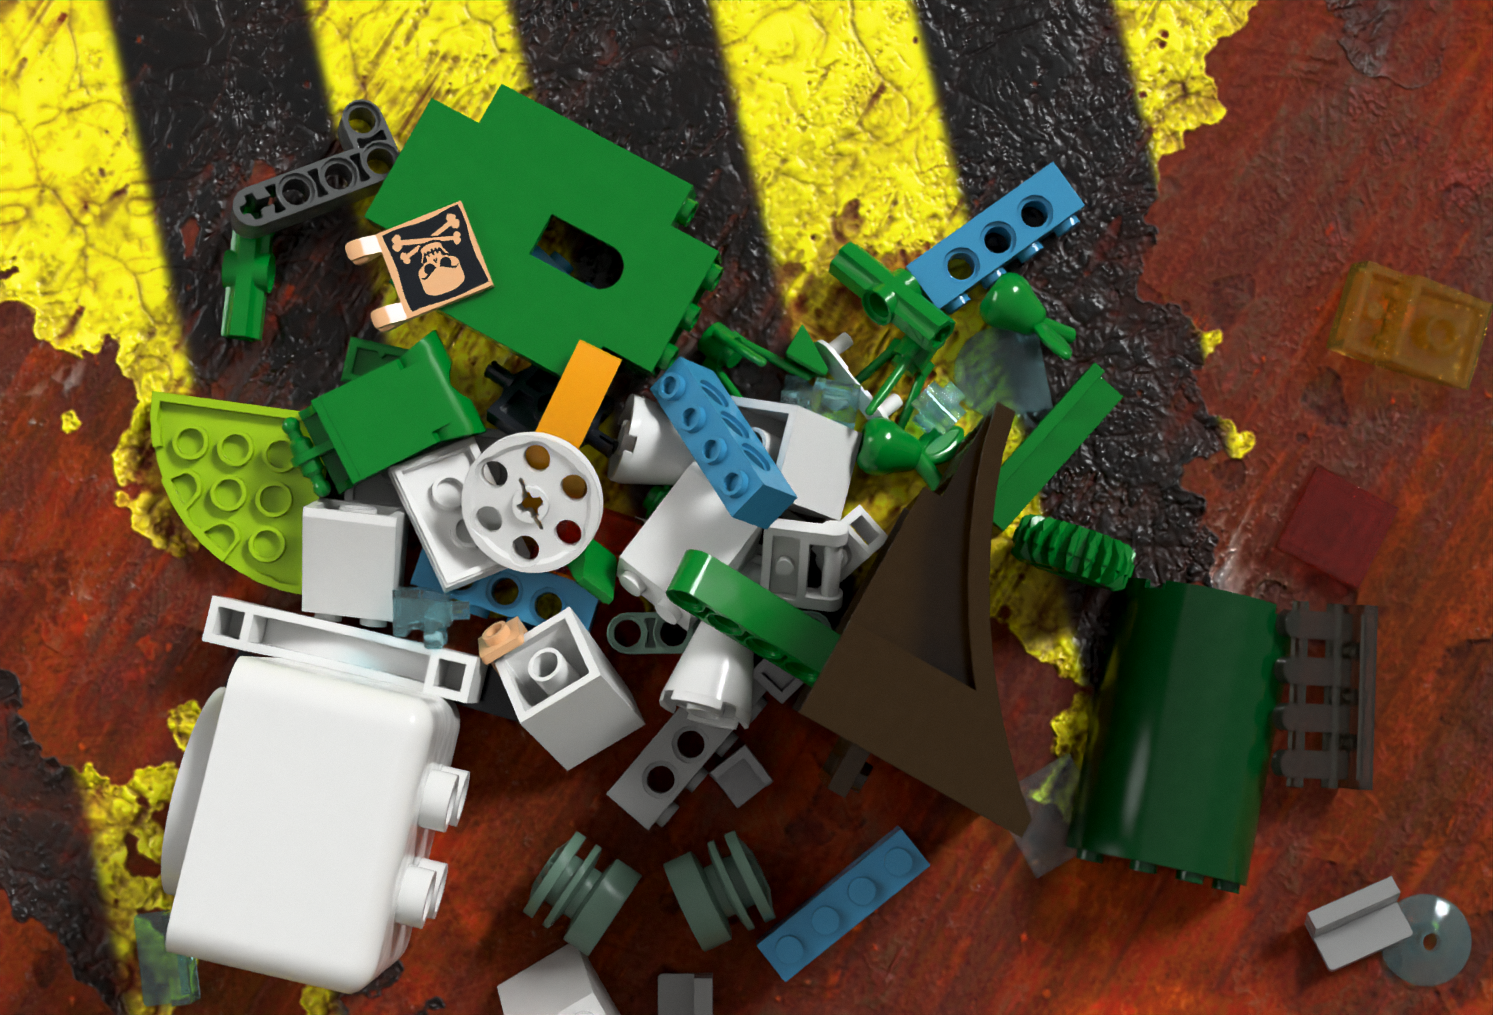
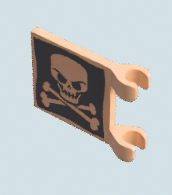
(429, 261)

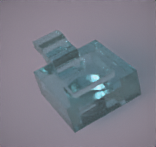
(827, 398)

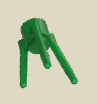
(728, 347)
(907, 360)

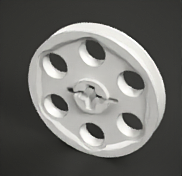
(522, 521)

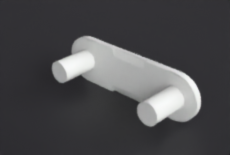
(839, 371)

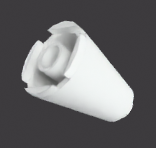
(648, 446)
(712, 681)

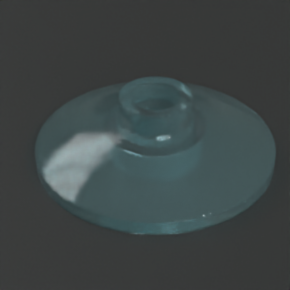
(1430, 967)

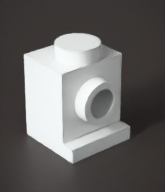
(856, 550)

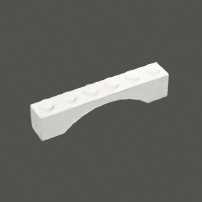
(345, 649)

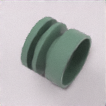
(719, 890)
(581, 892)

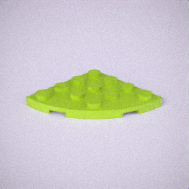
(235, 482)

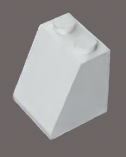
(808, 450)
(684, 520)
(352, 559)
(567, 691)
(557, 986)

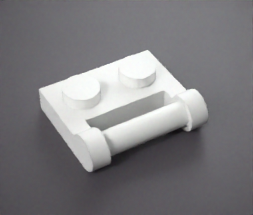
(788, 557)

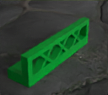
(1052, 443)

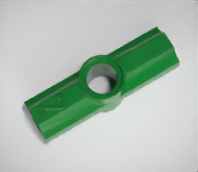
(247, 278)
(891, 297)

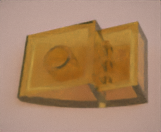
(1409, 325)

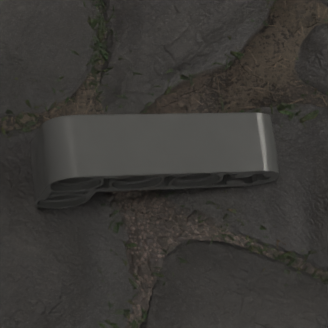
(311, 180)

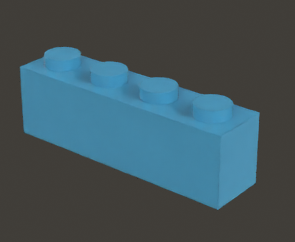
(841, 903)

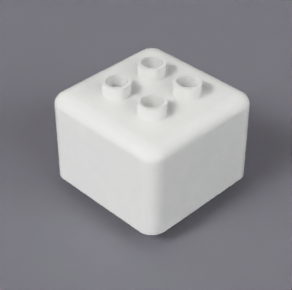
(310, 823)

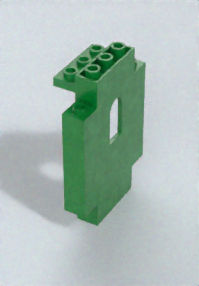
(512, 180)

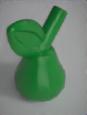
(1015, 308)
(890, 449)

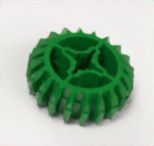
(1073, 552)

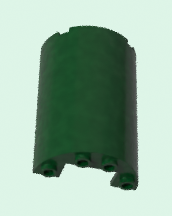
(1180, 733)

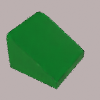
(806, 355)
(595, 571)

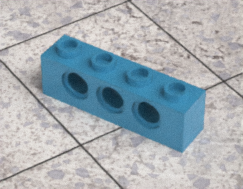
(1044, 191)
(723, 443)
(531, 589)

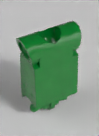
(382, 419)

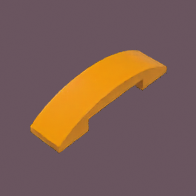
(573, 404)

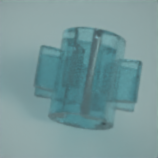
(938, 408)

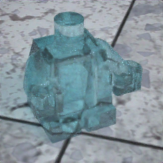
(428, 611)

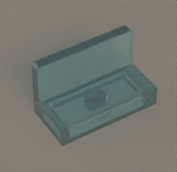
(163, 974)

